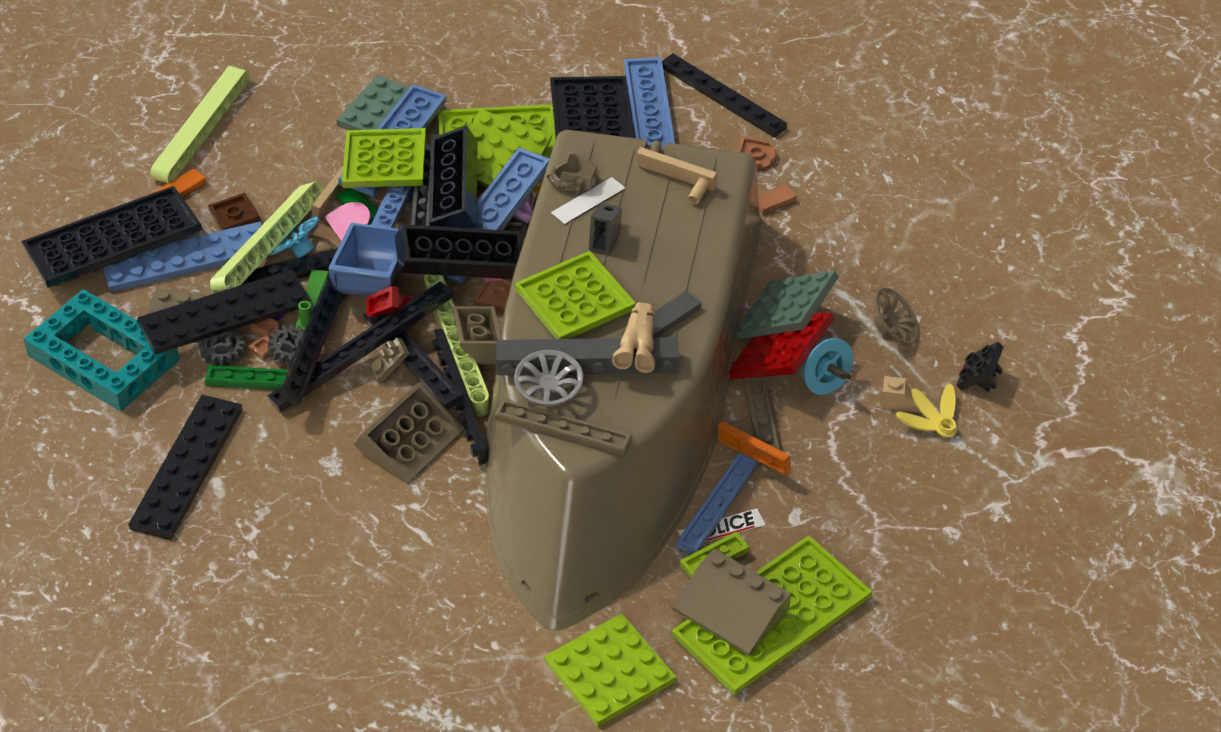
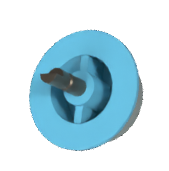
(827, 366)

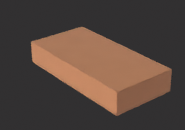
(775, 199)

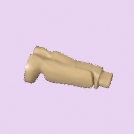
(637, 336)

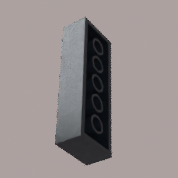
(453, 179)
(457, 251)

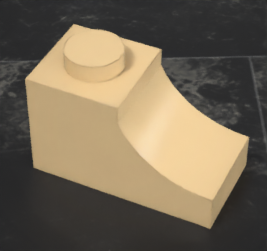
(898, 395)

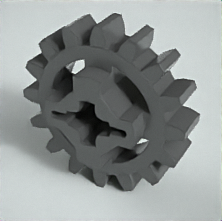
(284, 343)
(222, 348)

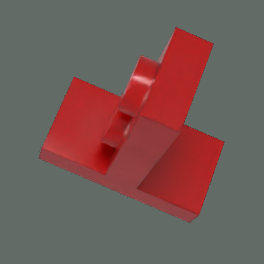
(385, 302)

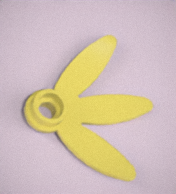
(941, 423)

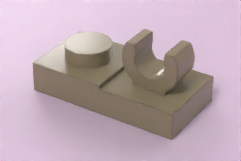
(389, 359)

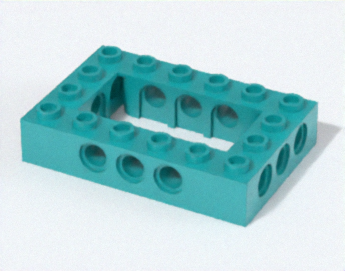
(118, 389)

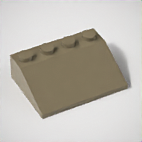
(409, 434)
(732, 602)

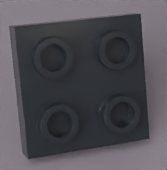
(981, 367)

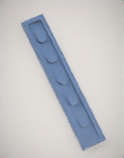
(717, 504)

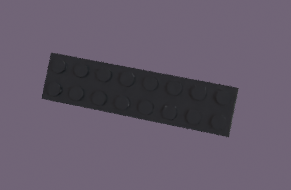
(222, 312)
(185, 467)

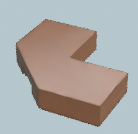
(263, 329)

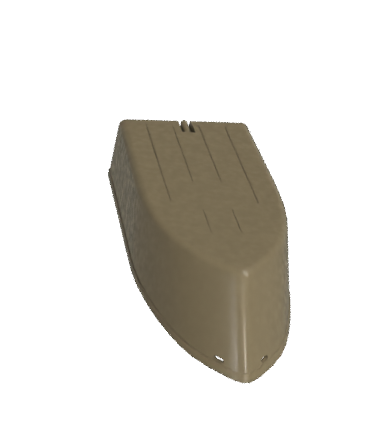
(587, 518)

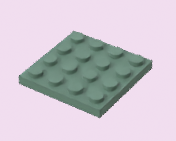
(372, 105)
(786, 304)

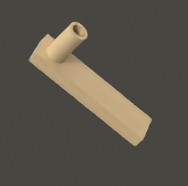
(700, 177)
(327, 197)

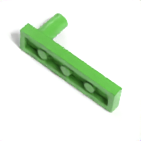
(313, 290)

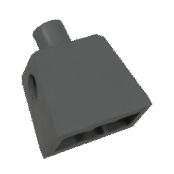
(605, 220)

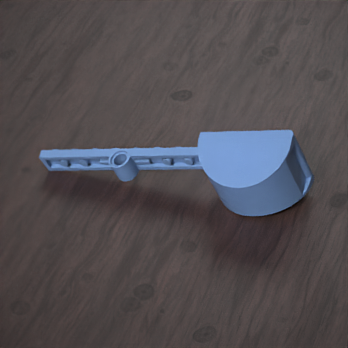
(367, 253)

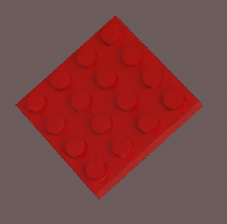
(780, 352)

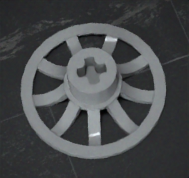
(548, 383)

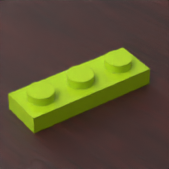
(732, 546)

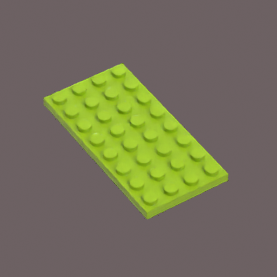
(820, 597)

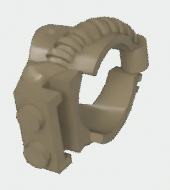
(585, 174)

